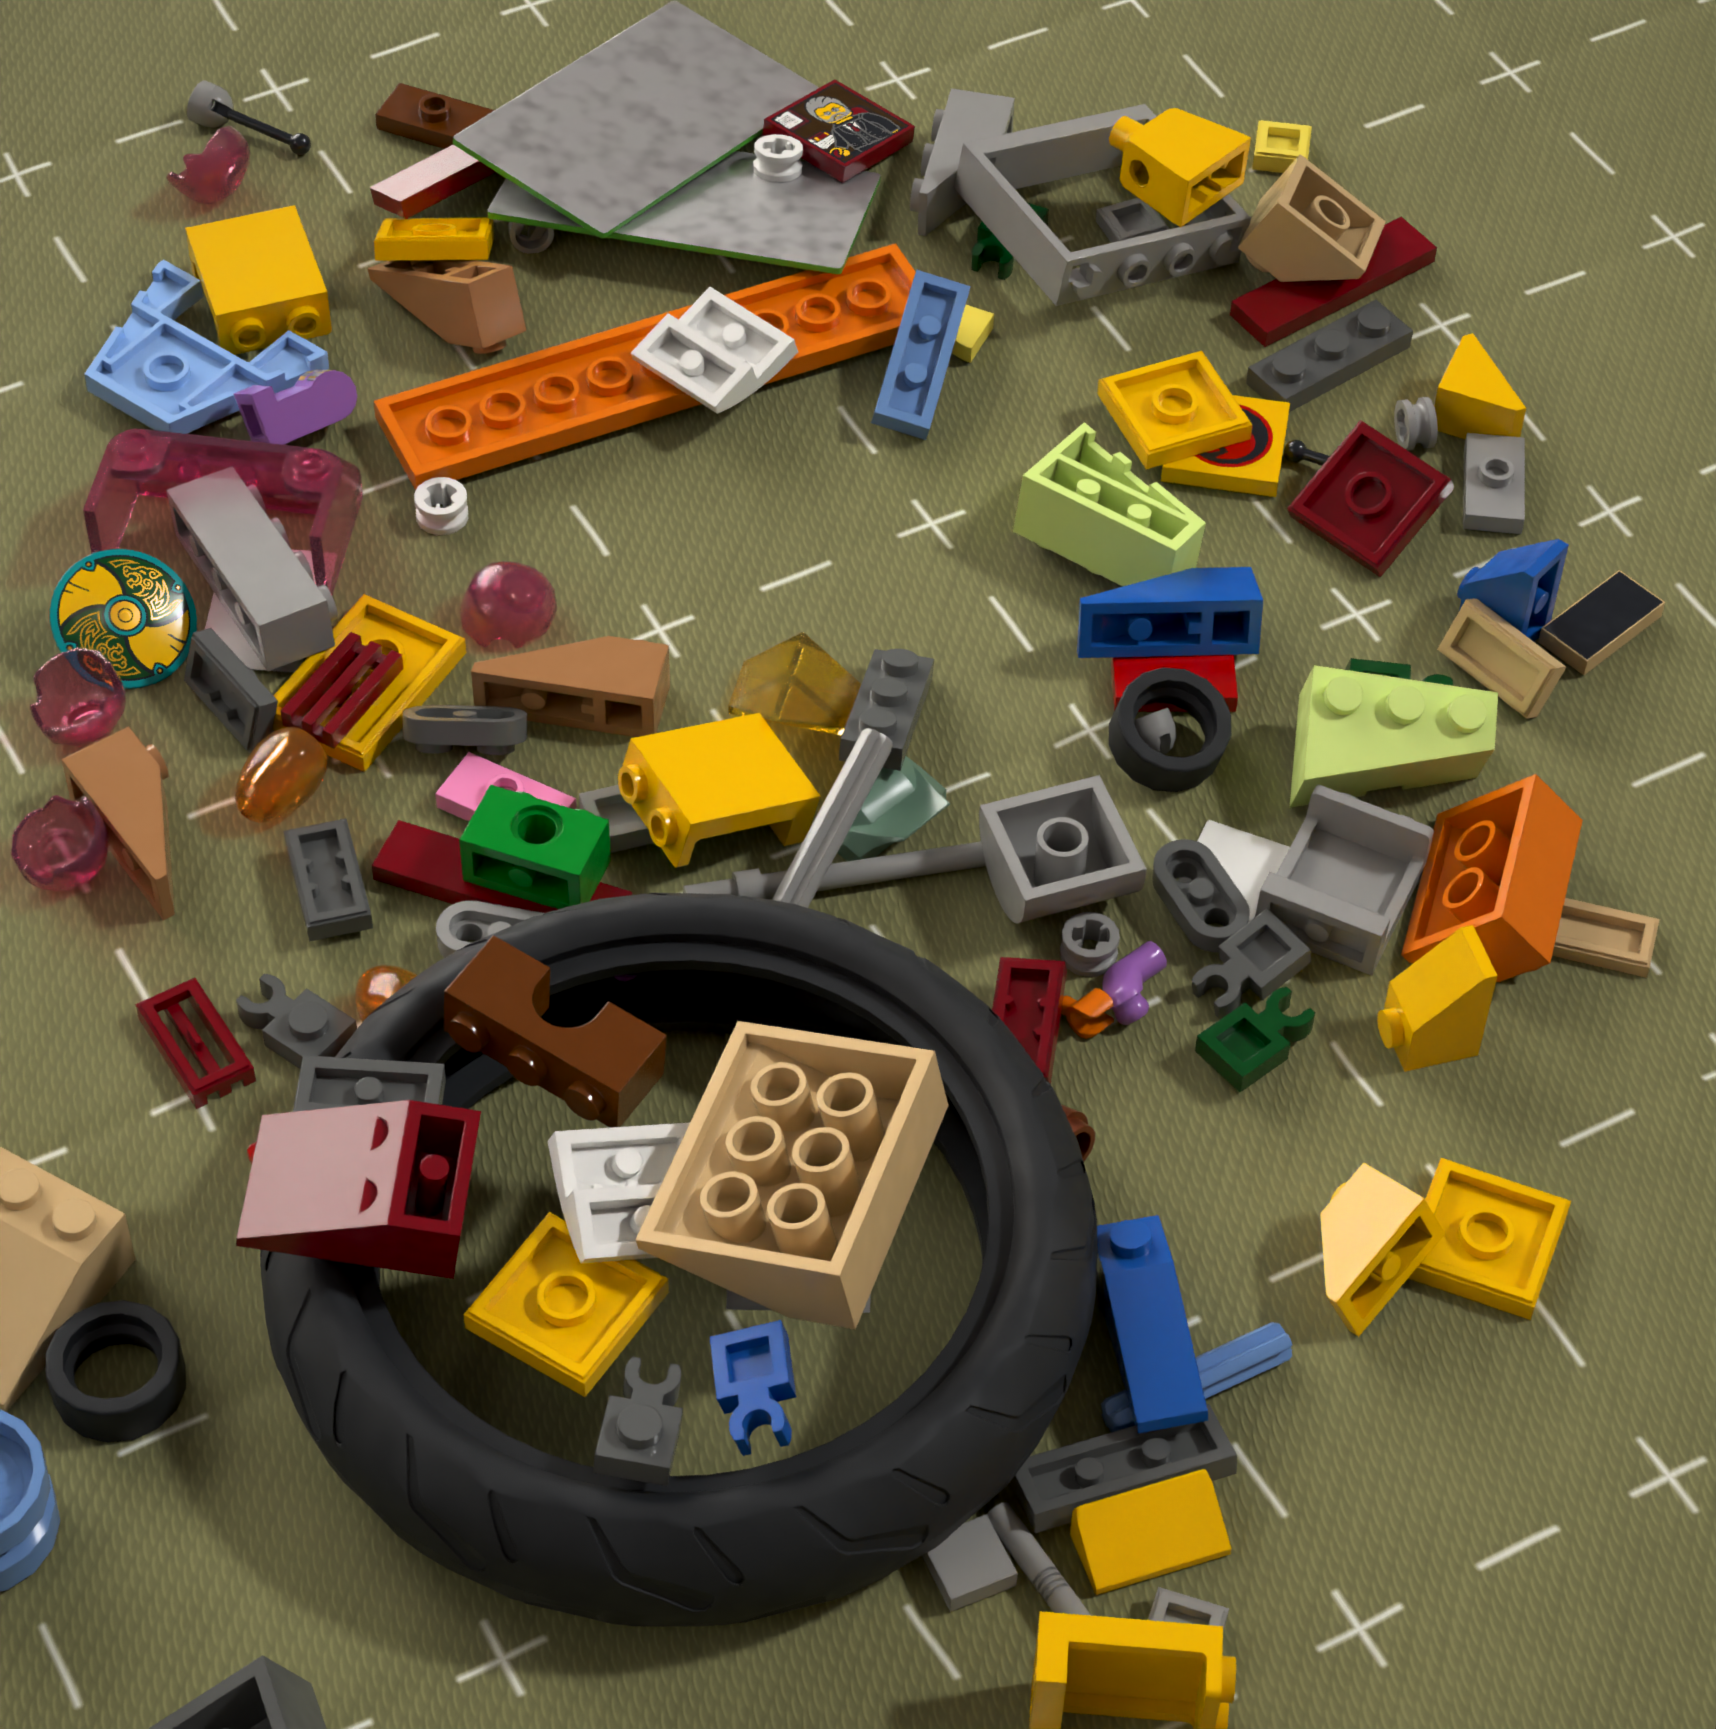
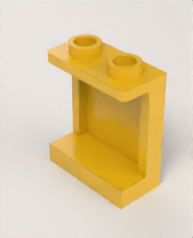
(259, 279)
(716, 783)
(1130, 1671)

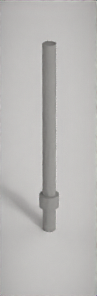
(853, 873)

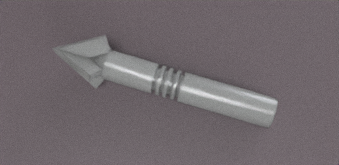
(1034, 1561)

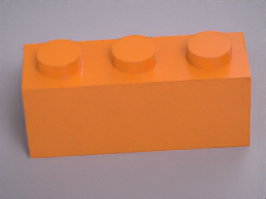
(1501, 869)

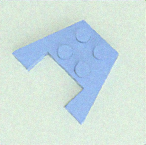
(177, 376)

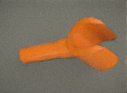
(1087, 1014)

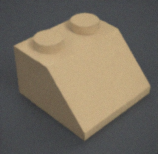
(1310, 228)

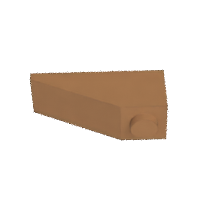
(457, 299)
(583, 685)
(129, 793)

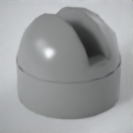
(537, 240)
(1157, 730)

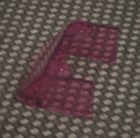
(284, 474)

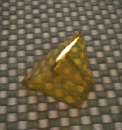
(796, 687)

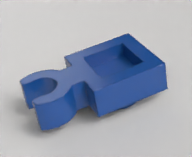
(751, 1378)

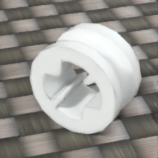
(778, 158)
(446, 519)

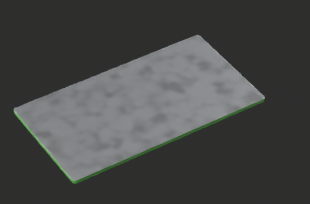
(634, 118)
(734, 215)

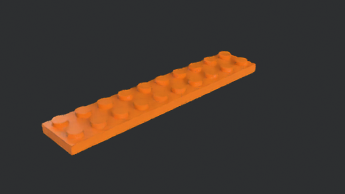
(598, 388)

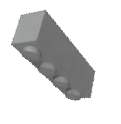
(253, 568)

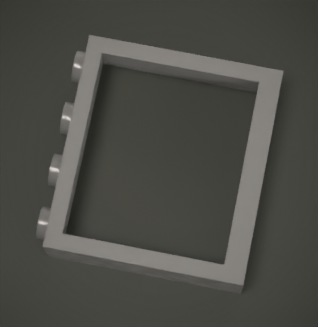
(1000, 164)

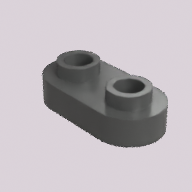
(441, 726)
(1204, 900)

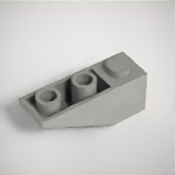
(965, 119)

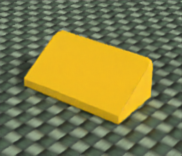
(1149, 1531)

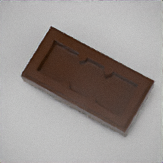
(426, 115)

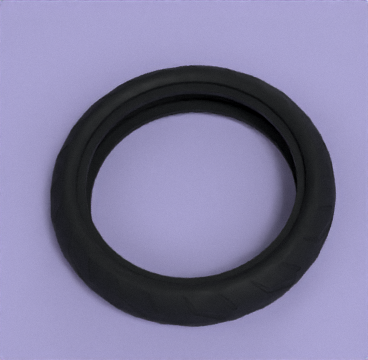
(768, 1533)

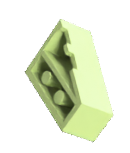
(1104, 515)
(1387, 732)

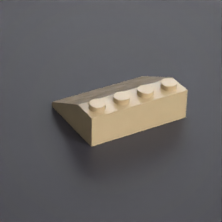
(798, 1169)
(55, 1260)

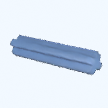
(1218, 1369)

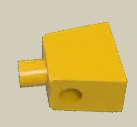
(1180, 162)

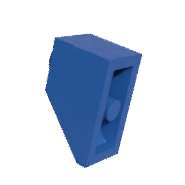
(1519, 584)

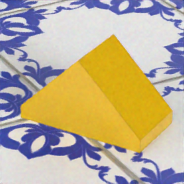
(1476, 395)

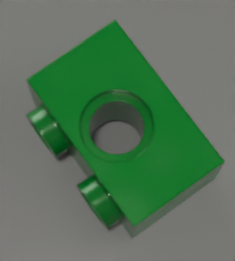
(535, 849)

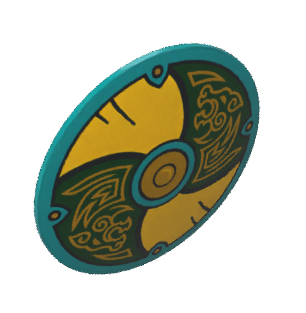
(128, 611)

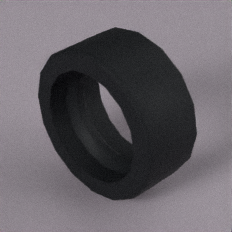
(1187, 692)
(106, 1326)

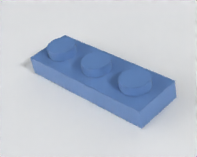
(920, 354)

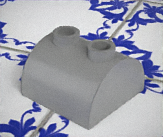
(1058, 850)

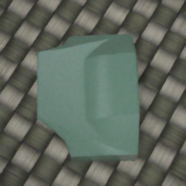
(893, 810)

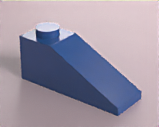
(1174, 616)
(1148, 1324)

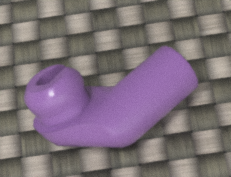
(1126, 978)

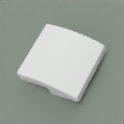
(715, 351)
(609, 1184)

